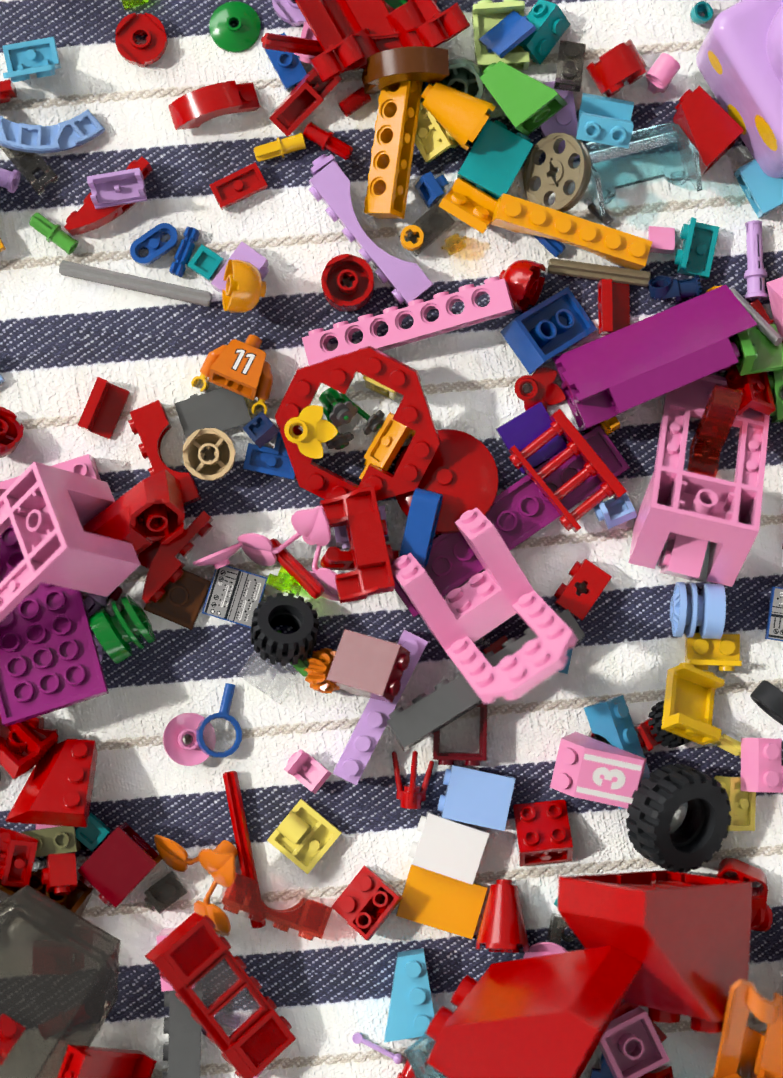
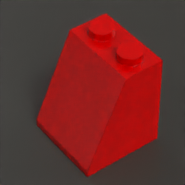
(706, 126)

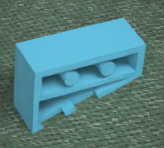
(410, 999)

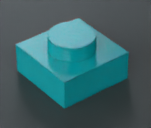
(205, 263)
(93, 833)

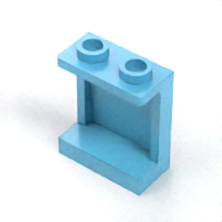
(605, 120)
(760, 189)

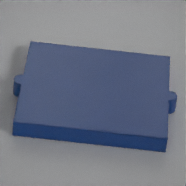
(507, 34)

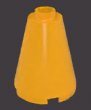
(457, 112)

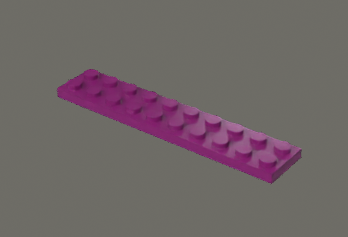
(516, 516)

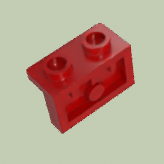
(755, 391)

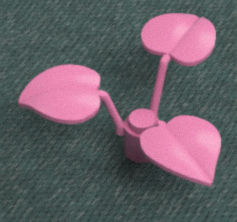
(314, 529)

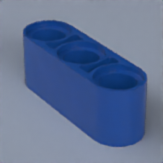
(421, 525)

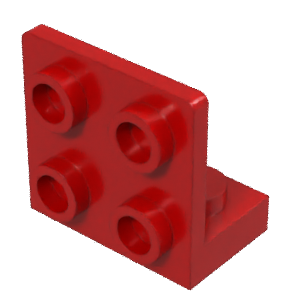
(543, 833)

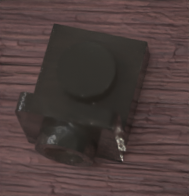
(164, 892)

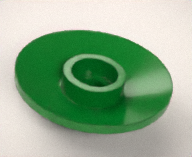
(234, 38)

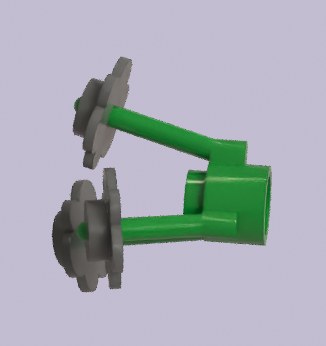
(340, 411)

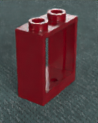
(471, 759)

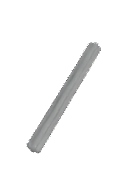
(135, 283)

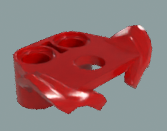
(760, 911)

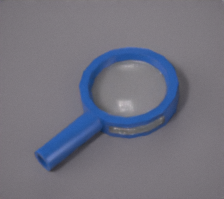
(220, 732)

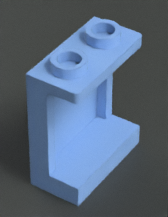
(476, 797)

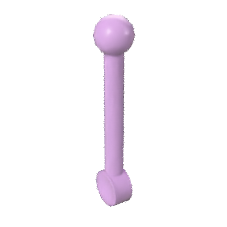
(358, 1038)

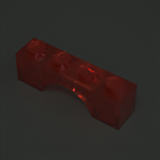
(306, 916)

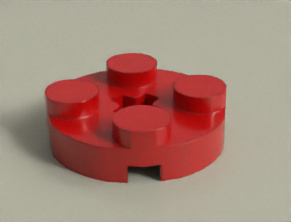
(126, 40)

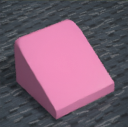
(662, 238)

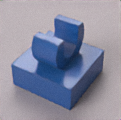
(430, 188)

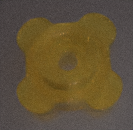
(454, 244)

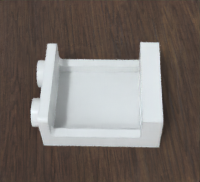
(448, 847)

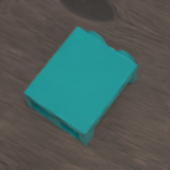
(495, 159)

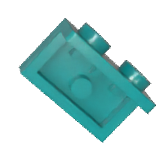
(550, 27)
(697, 248)

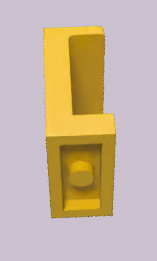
(691, 703)

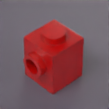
(60, 873)

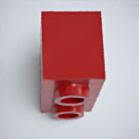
(595, 583)

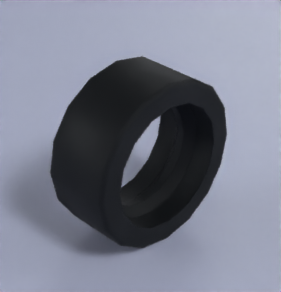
(769, 700)

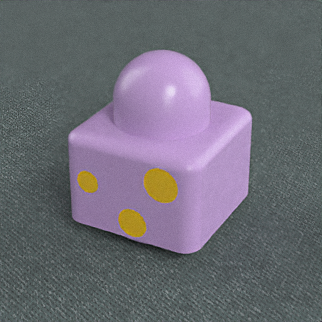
(745, 72)

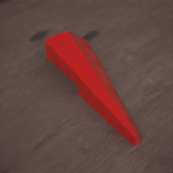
(23, 746)

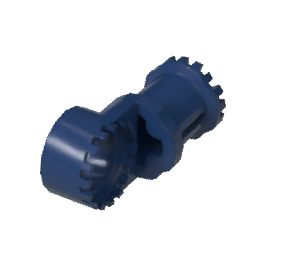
(665, 287)

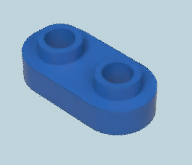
(152, 242)

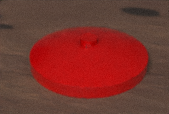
(462, 474)

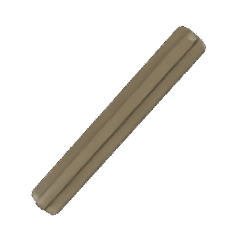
(598, 272)

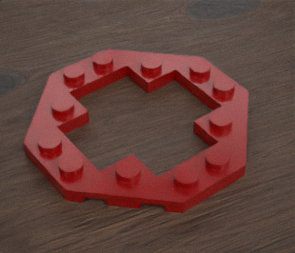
(412, 413)

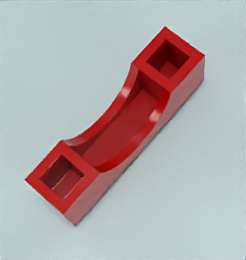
(152, 425)

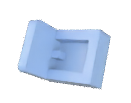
(615, 511)

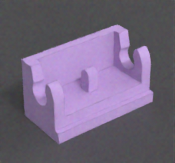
(117, 188)

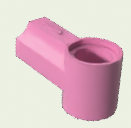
(662, 73)

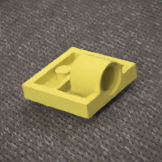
(304, 836)

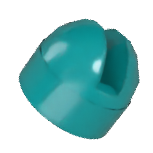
(699, 8)

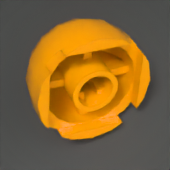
(242, 286)

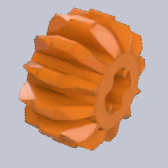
(318, 670)

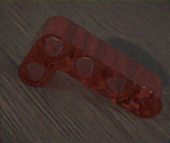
(713, 430)

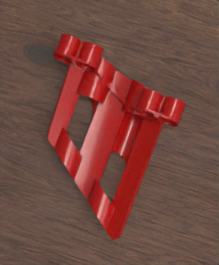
(360, 28)

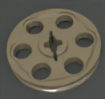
(565, 175)

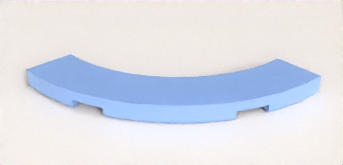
(50, 138)

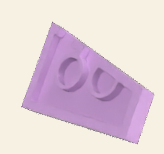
(564, 120)

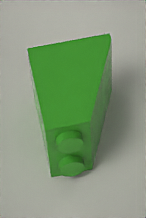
(521, 96)

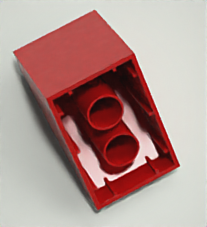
(679, 925)
(532, 1015)

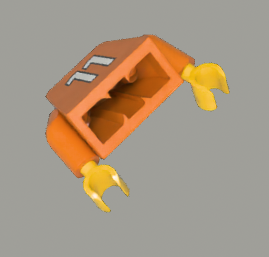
(239, 369)

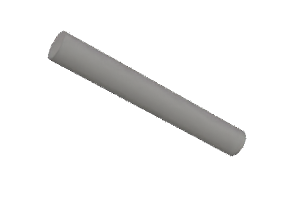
(762, 325)

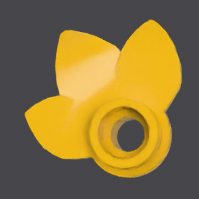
(314, 431)

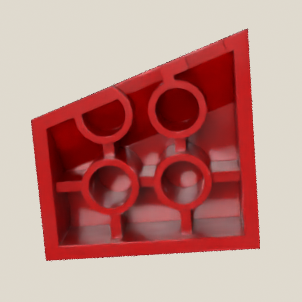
(59, 786)

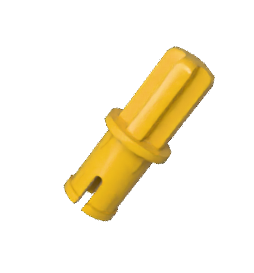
(279, 147)

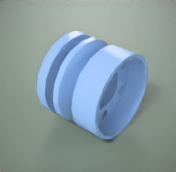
(701, 610)

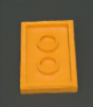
(441, 902)

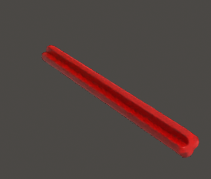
(240, 830)

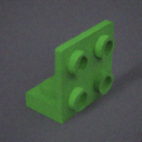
(757, 352)

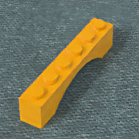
(537, 220)

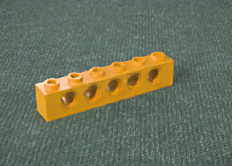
(393, 150)

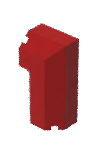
(143, 514)

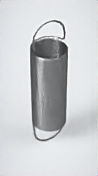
(606, 219)

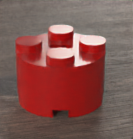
(616, 67)
(351, 268)

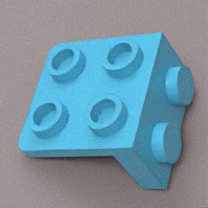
(31, 57)

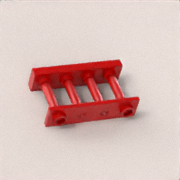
(593, 467)

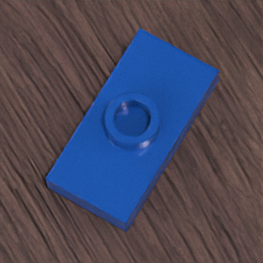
(287, 67)

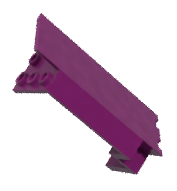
(652, 356)

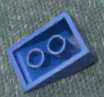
(548, 330)

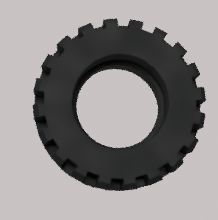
(701, 829)

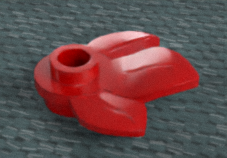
(543, 388)

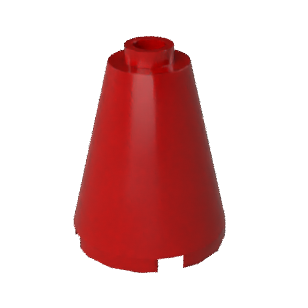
(503, 920)

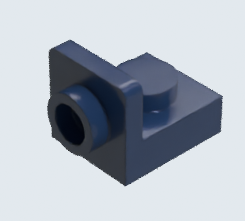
(261, 429)

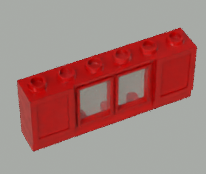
(222, 995)

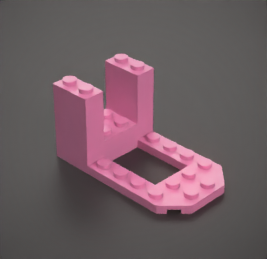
(697, 503)
(48, 518)
(482, 606)

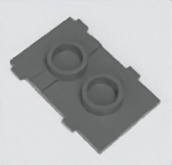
(213, 409)

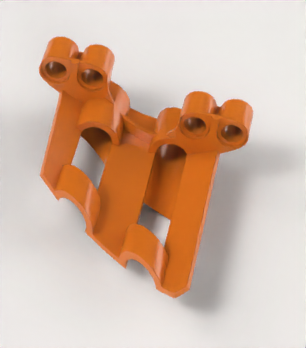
(745, 1050)

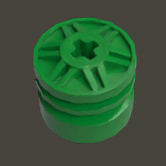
(122, 628)

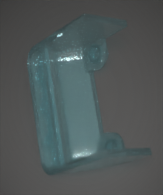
(651, 155)

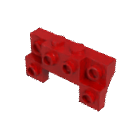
(367, 544)

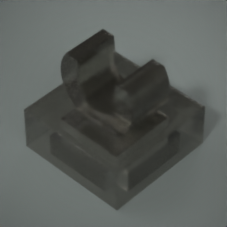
(556, 930)

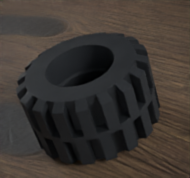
(284, 611)

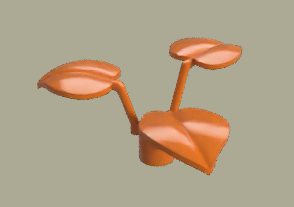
(218, 863)

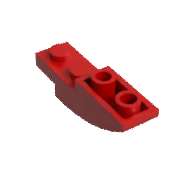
(90, 218)
(166, 565)

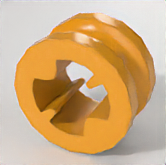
(414, 230)

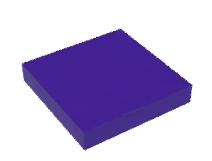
(525, 429)

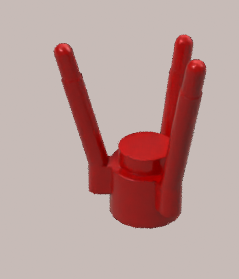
(411, 796)

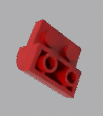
(367, 902)

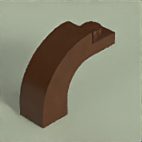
(405, 64)

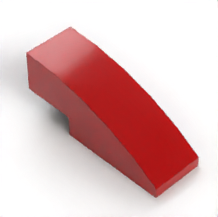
(302, 101)

